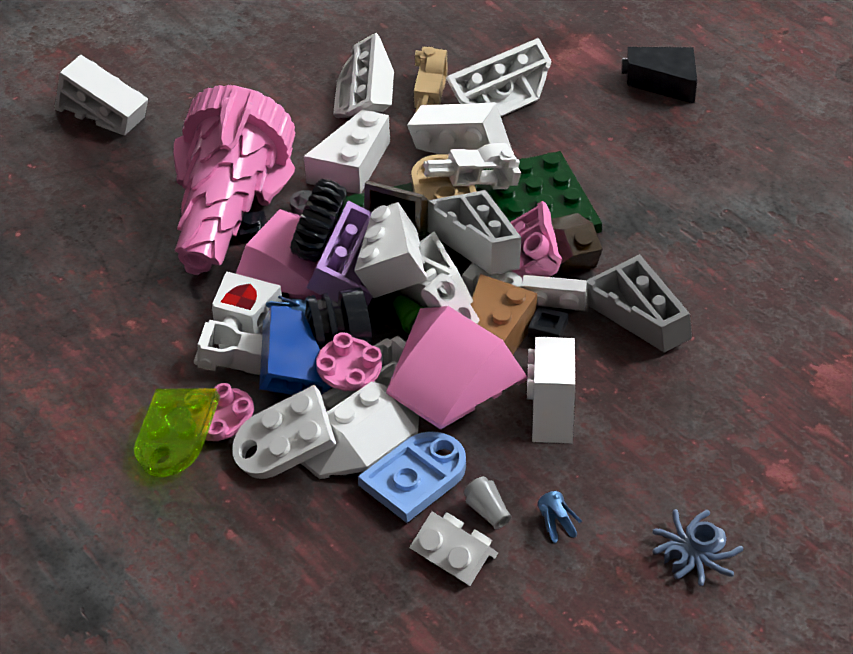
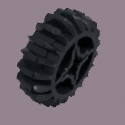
(318, 220)

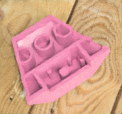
(271, 259)
(451, 367)

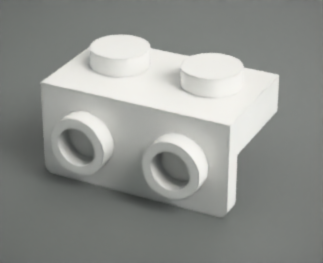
(557, 291)
(451, 547)

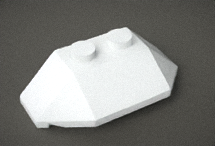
(506, 79)
(365, 80)
(365, 431)

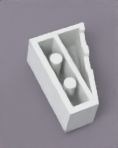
(390, 252)
(436, 262)

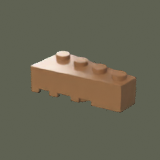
(504, 309)

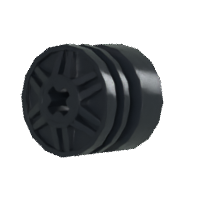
(348, 317)

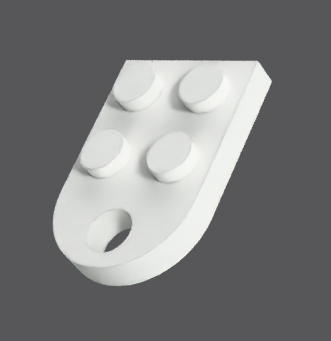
(284, 435)

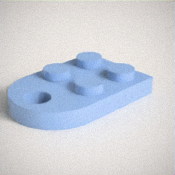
(414, 474)

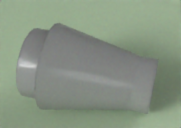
(486, 501)

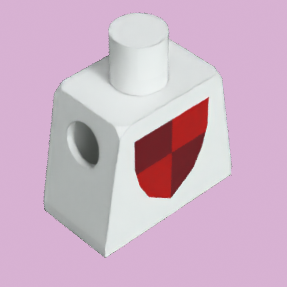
(243, 302)

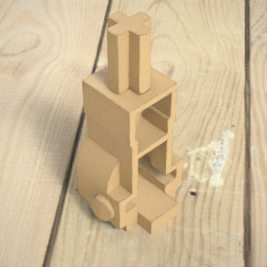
(430, 77)

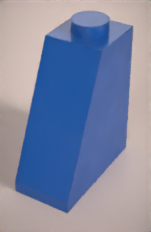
(288, 353)

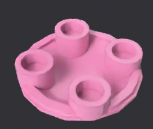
(348, 363)
(231, 412)

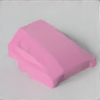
(538, 243)

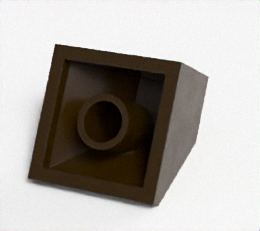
(576, 243)

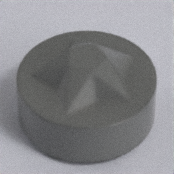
(299, 200)

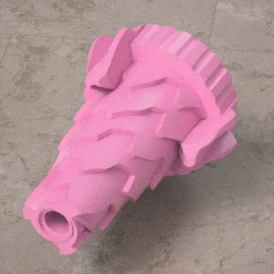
(228, 152)

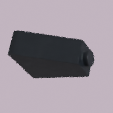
(662, 71)

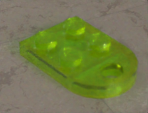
(175, 427)

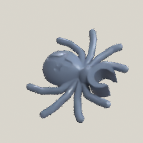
(698, 545)

